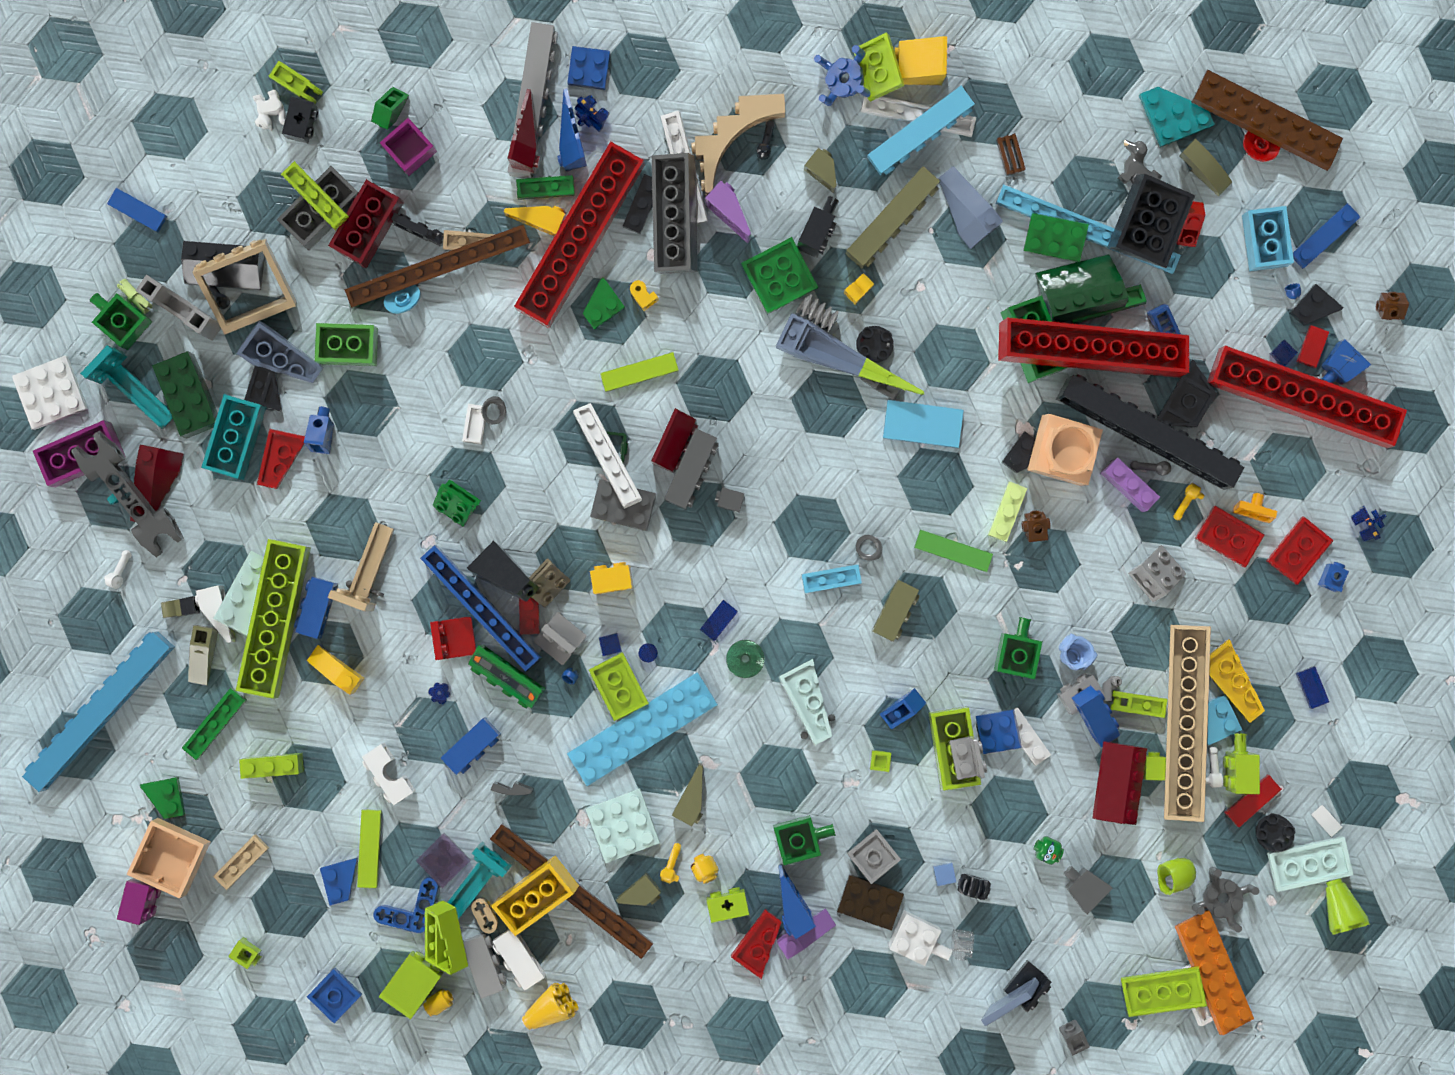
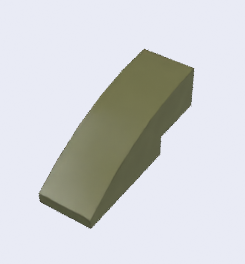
(1206, 167)

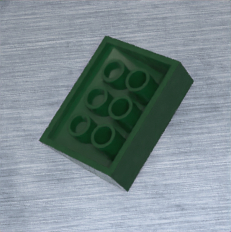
(1082, 289)

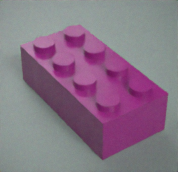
(57, 460)

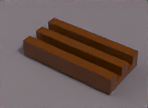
(1013, 137)

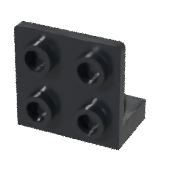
(1024, 975)

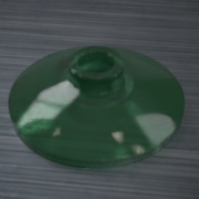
(745, 669)

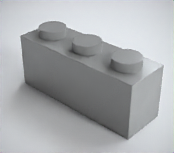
(484, 965)

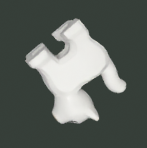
(269, 108)

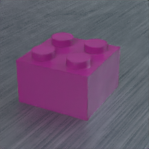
(408, 147)
(138, 902)

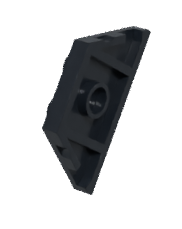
(1188, 399)

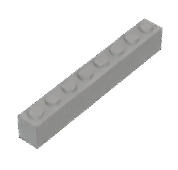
(535, 77)

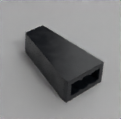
(500, 570)

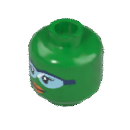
(1048, 850)

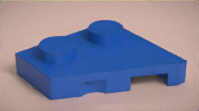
(339, 880)

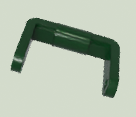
(624, 445)

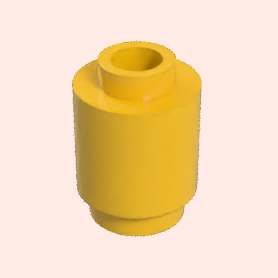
(438, 1002)

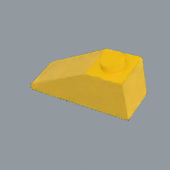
(539, 217)
(335, 670)

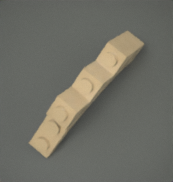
(751, 111)

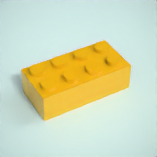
(535, 895)

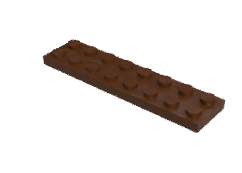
(1267, 120)

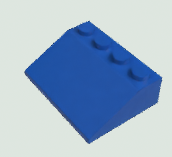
(796, 914)

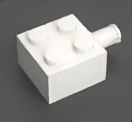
(917, 939)

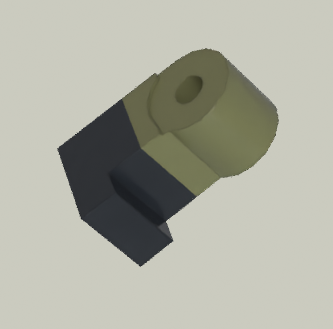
(180, 607)

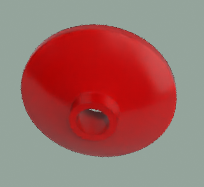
(1264, 154)

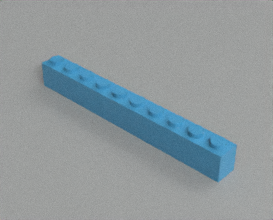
(98, 711)

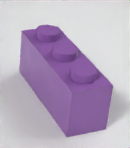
(1130, 485)

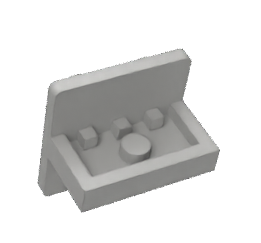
(560, 638)

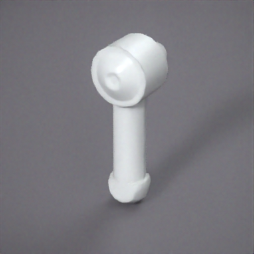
(115, 579)
(1215, 778)

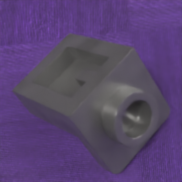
(1074, 1037)

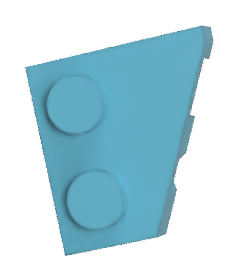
(1221, 720)

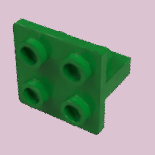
(455, 502)

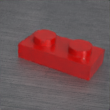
(529, 616)

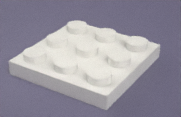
(49, 392)

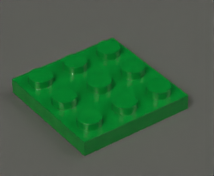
(779, 275)

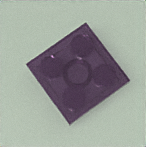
(443, 860)

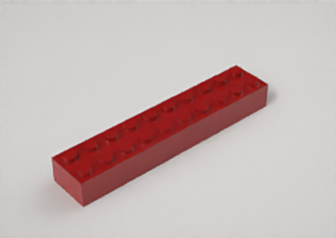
(579, 235)
(1093, 347)
(1306, 397)

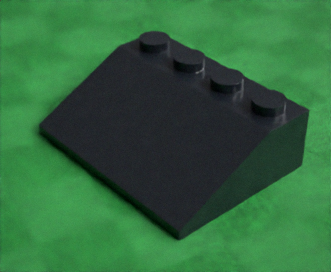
(1151, 220)

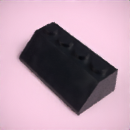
(240, 274)

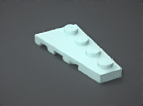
(239, 601)
(804, 692)

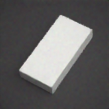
(474, 425)

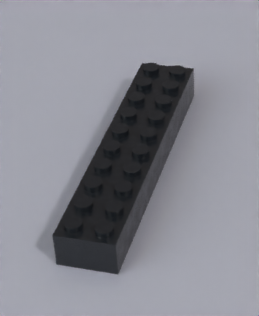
(1149, 432)

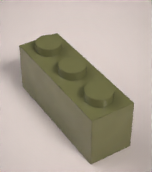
(895, 611)

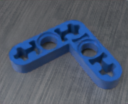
(412, 917)

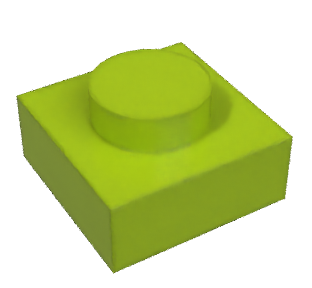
(880, 760)

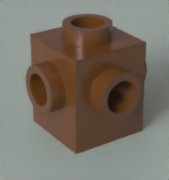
(1392, 306)
(1036, 526)

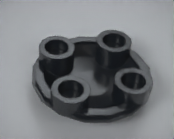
(875, 343)
(1275, 833)

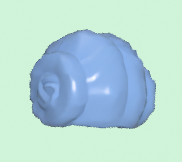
(1077, 652)

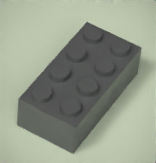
(305, 221)
(691, 469)

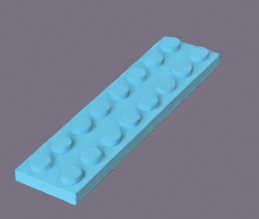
(642, 729)

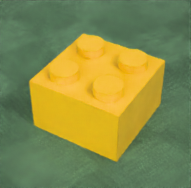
(611, 579)

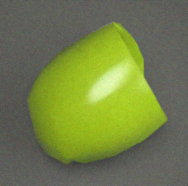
(1182, 873)

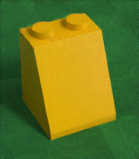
(922, 60)

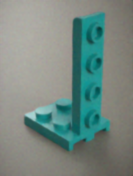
(108, 365)
(488, 864)

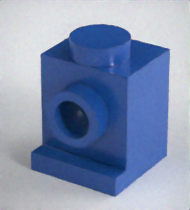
(1327, 578)

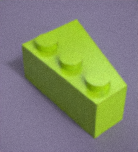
(444, 938)

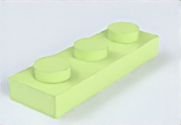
(1007, 511)

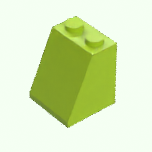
(411, 984)

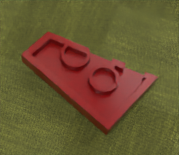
(757, 943)

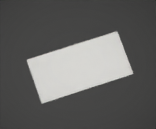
(1326, 820)

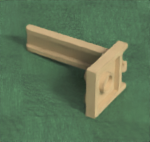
(366, 571)

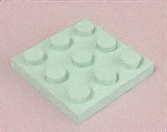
(622, 825)

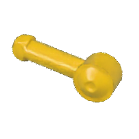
(1192, 492)
(668, 874)

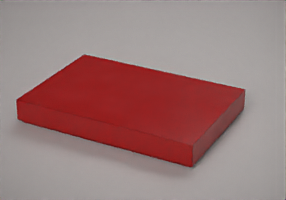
(1229, 536)
(1299, 550)

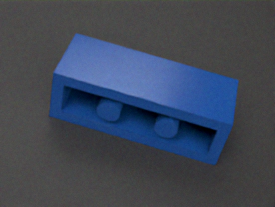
(315, 608)
(1096, 715)
(471, 746)

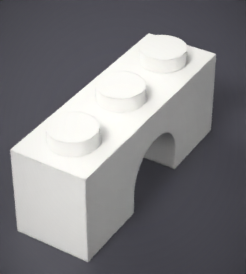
(394, 789)

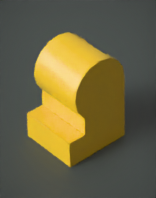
(858, 288)
(643, 298)

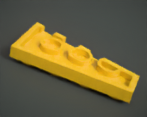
(1233, 681)

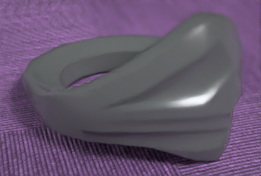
(501, 406)
(878, 545)

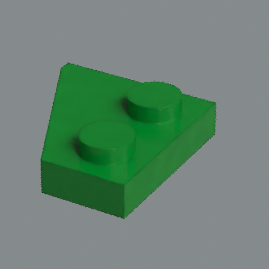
(602, 305)
(165, 796)

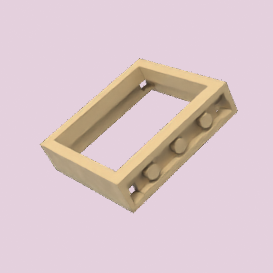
(256, 314)

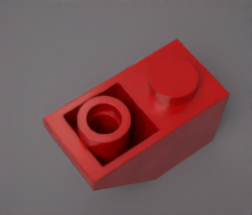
(1192, 226)

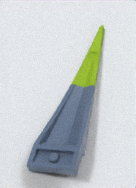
(815, 345)

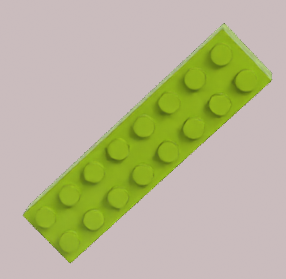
(273, 619)

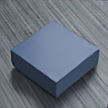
(944, 874)

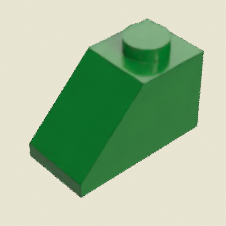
(389, 107)

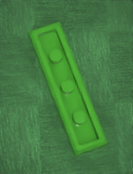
(953, 551)

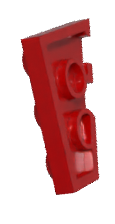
(278, 457)

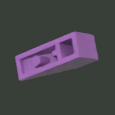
(792, 946)

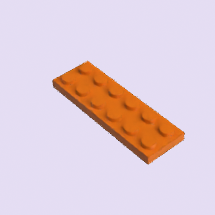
(1219, 980)

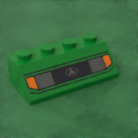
(506, 676)

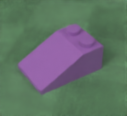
(725, 205)

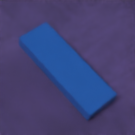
(137, 210)

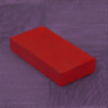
(1312, 346)

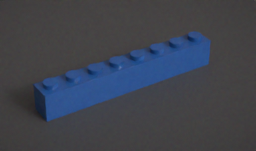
(481, 608)

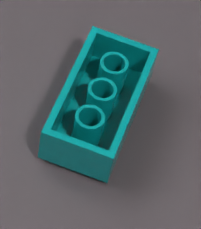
(233, 437)

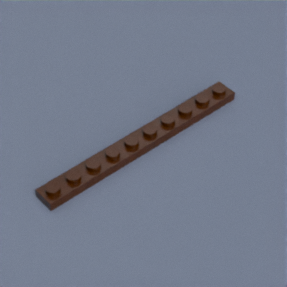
(437, 266)
(581, 899)

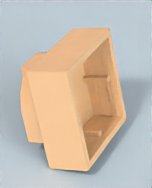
(1065, 450)
(168, 858)

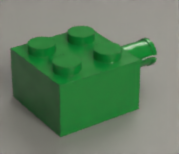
(119, 320)
(1018, 653)
(799, 839)

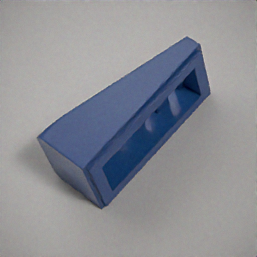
(1167, 315)

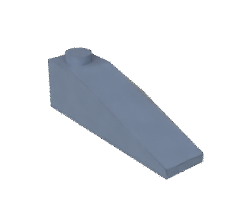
(970, 211)
(272, 351)

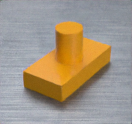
(1255, 510)

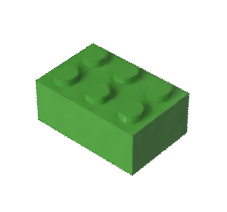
(346, 344)

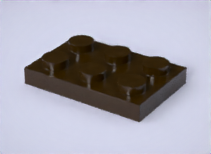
(870, 902)

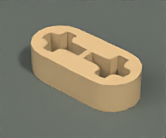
(481, 918)

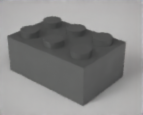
(609, 508)

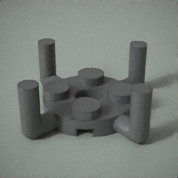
(1234, 901)

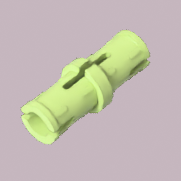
(133, 296)

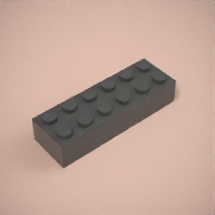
(674, 213)

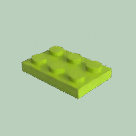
(880, 67)
(618, 686)

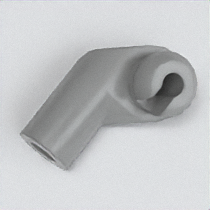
(1109, 686)

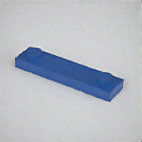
(1325, 235)

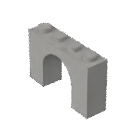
(179, 307)

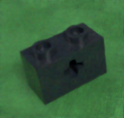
(297, 111)

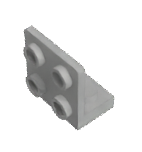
(1157, 574)
(967, 757)

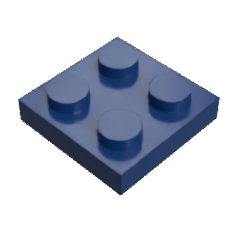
(588, 68)
(998, 731)
(334, 995)

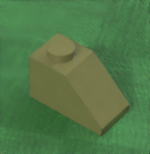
(822, 168)
(641, 892)

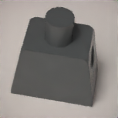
(1086, 888)

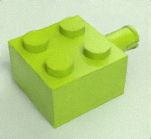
(1241, 768)

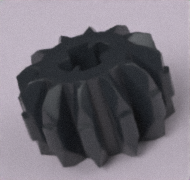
(974, 886)

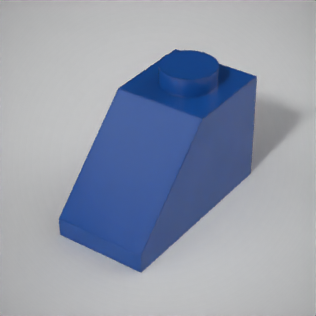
(903, 708)

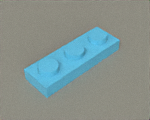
(831, 578)

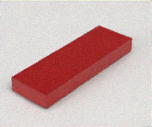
(1251, 803)

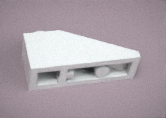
(209, 602)

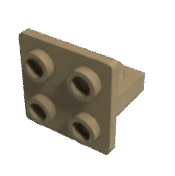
(550, 581)

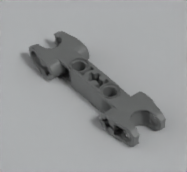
(104, 466)

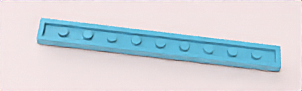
(1096, 233)

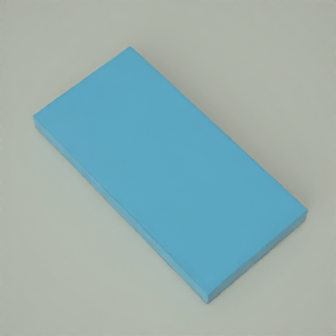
(923, 424)

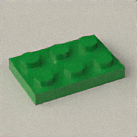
(1055, 237)

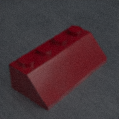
(367, 223)
(1119, 783)

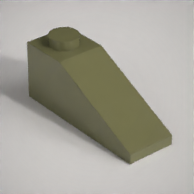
(690, 803)

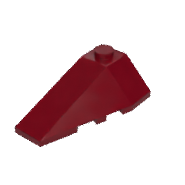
(524, 146)
(155, 474)

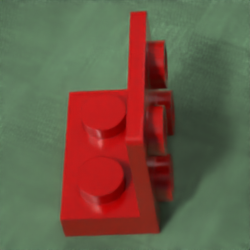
(453, 638)

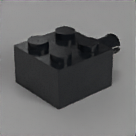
(818, 227)

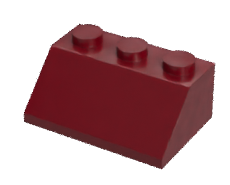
(674, 441)

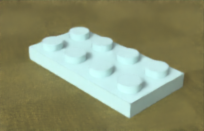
(1310, 864)

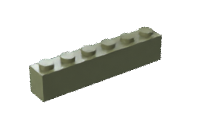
(893, 216)

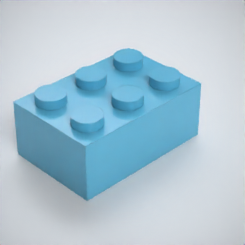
(1267, 238)

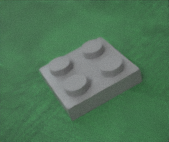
(873, 856)

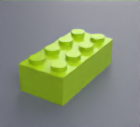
(948, 726)

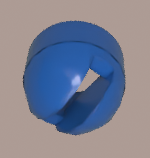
(1293, 290)
(570, 676)

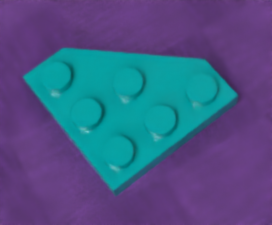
(1173, 115)

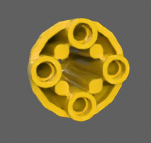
(551, 1007)

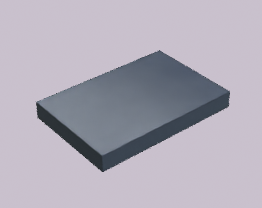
(1010, 1002)

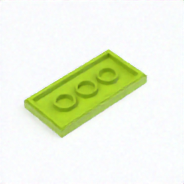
(1163, 991)

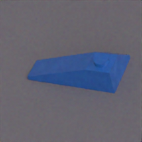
(570, 144)

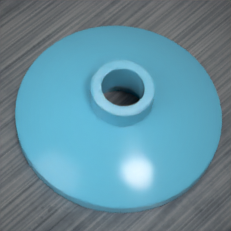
(402, 300)

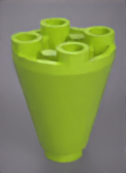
(1343, 908)

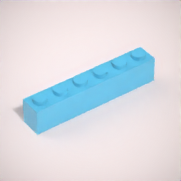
(921, 130)

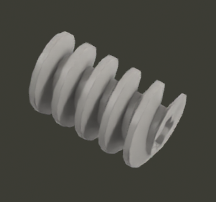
(817, 312)

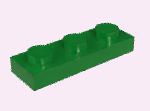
(545, 187)

